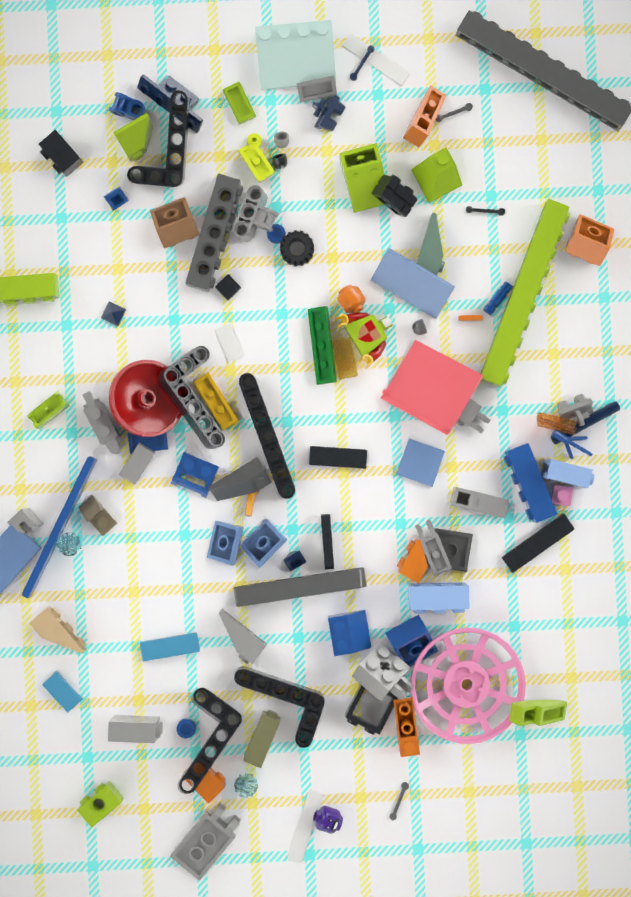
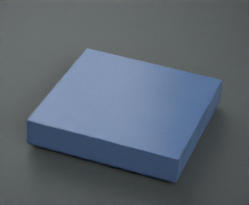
(420, 462)

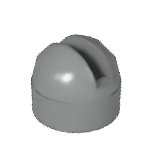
(281, 139)

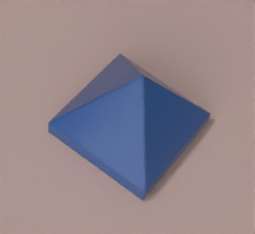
(116, 198)

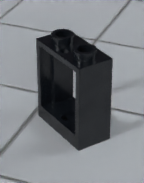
(369, 727)

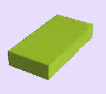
(239, 103)

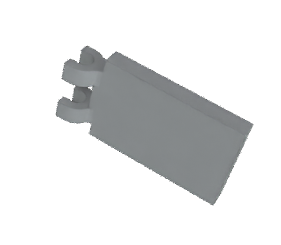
(205, 842)

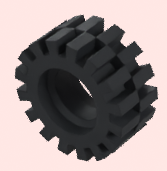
(293, 237)

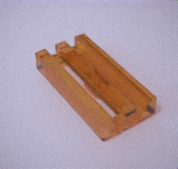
(554, 422)

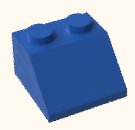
(349, 632)
(410, 639)

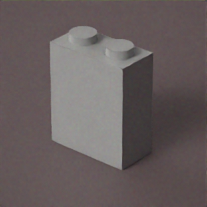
(134, 729)

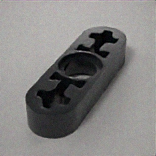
(327, 541)

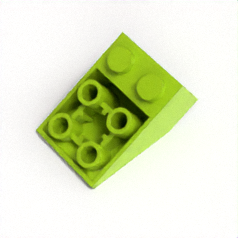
(362, 172)

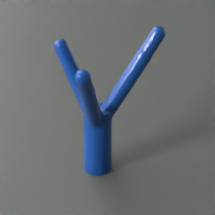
(569, 440)

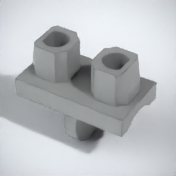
(577, 411)

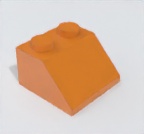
(589, 240)

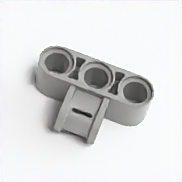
(262, 218)

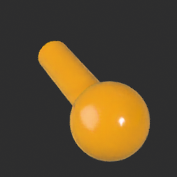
(250, 503)

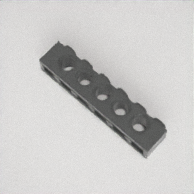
(223, 185)

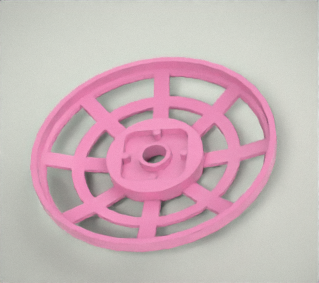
(468, 697)

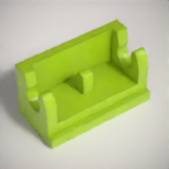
(48, 410)

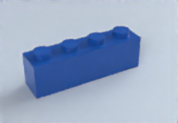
(530, 482)

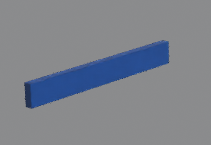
(59, 527)

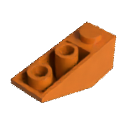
(406, 727)

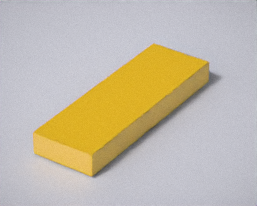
(215, 401)

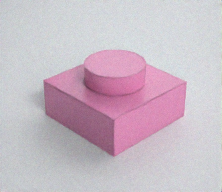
(562, 495)

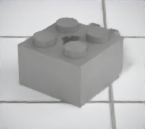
(383, 673)

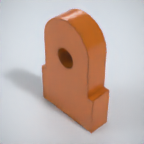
(470, 318)

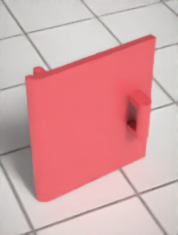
(432, 387)

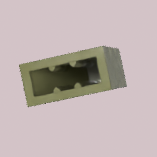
(262, 738)

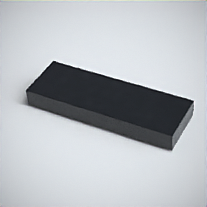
(338, 457)

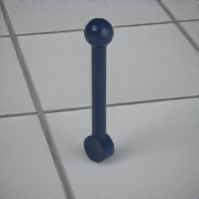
(353, 76)

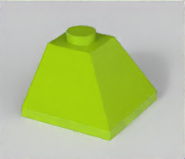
(135, 137)
(437, 175)

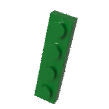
(322, 345)

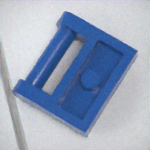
(197, 468)

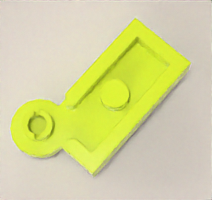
(255, 158)

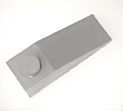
(243, 639)

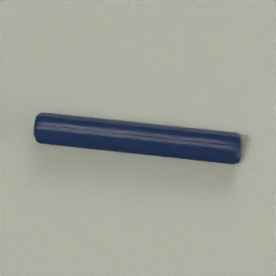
(593, 418)

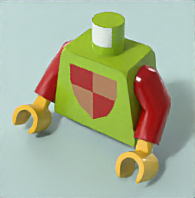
(366, 334)

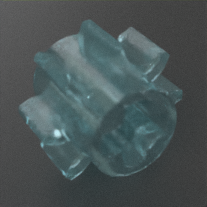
(69, 544)
(246, 785)

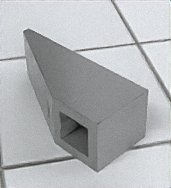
(479, 502)

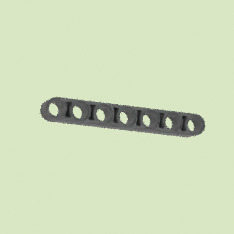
(300, 587)

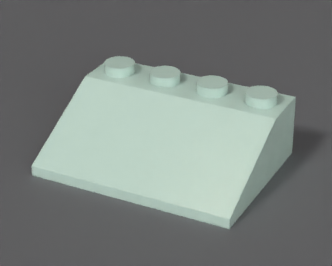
(294, 53)

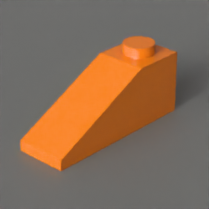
(424, 117)

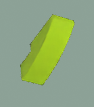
(537, 712)

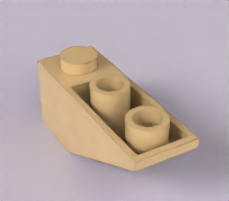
(52, 628)

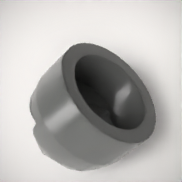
(419, 327)

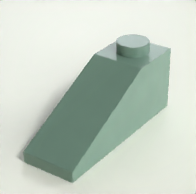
(431, 249)

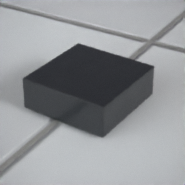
(228, 287)

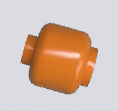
(351, 299)

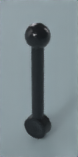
(500, 212)

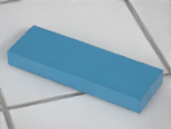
(169, 646)

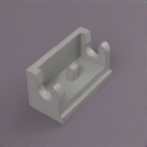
(26, 519)

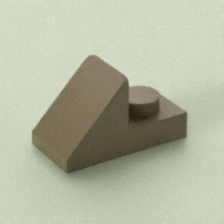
(97, 515)

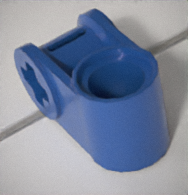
(125, 106)

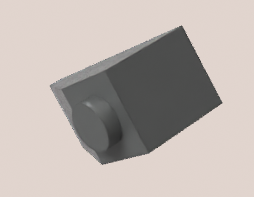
(242, 481)

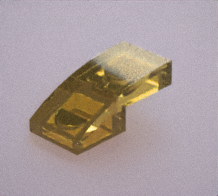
(344, 358)

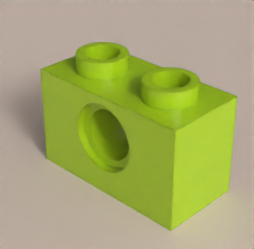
(94, 813)

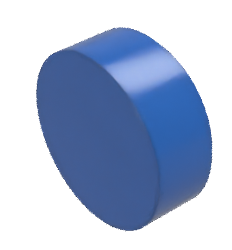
(277, 234)
(186, 728)

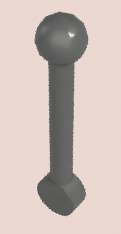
(468, 107)
(405, 786)

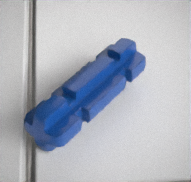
(498, 298)

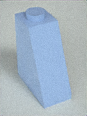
(567, 473)

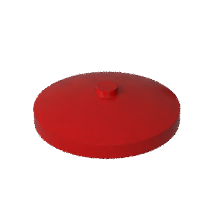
(141, 402)

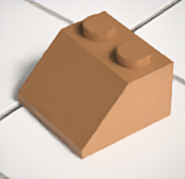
(174, 223)

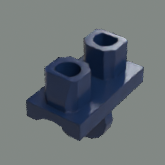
(324, 120)

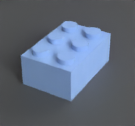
(438, 597)

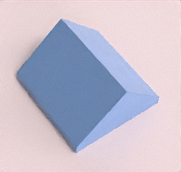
(225, 542)
(263, 543)

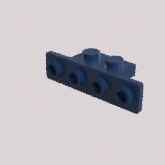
(162, 93)

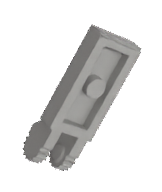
(434, 550)

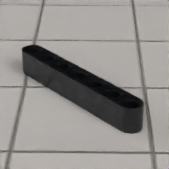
(266, 426)

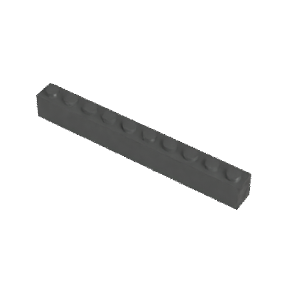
(544, 70)

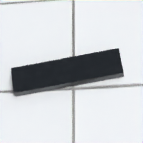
(538, 543)

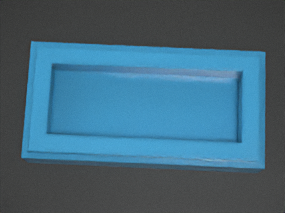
(62, 691)

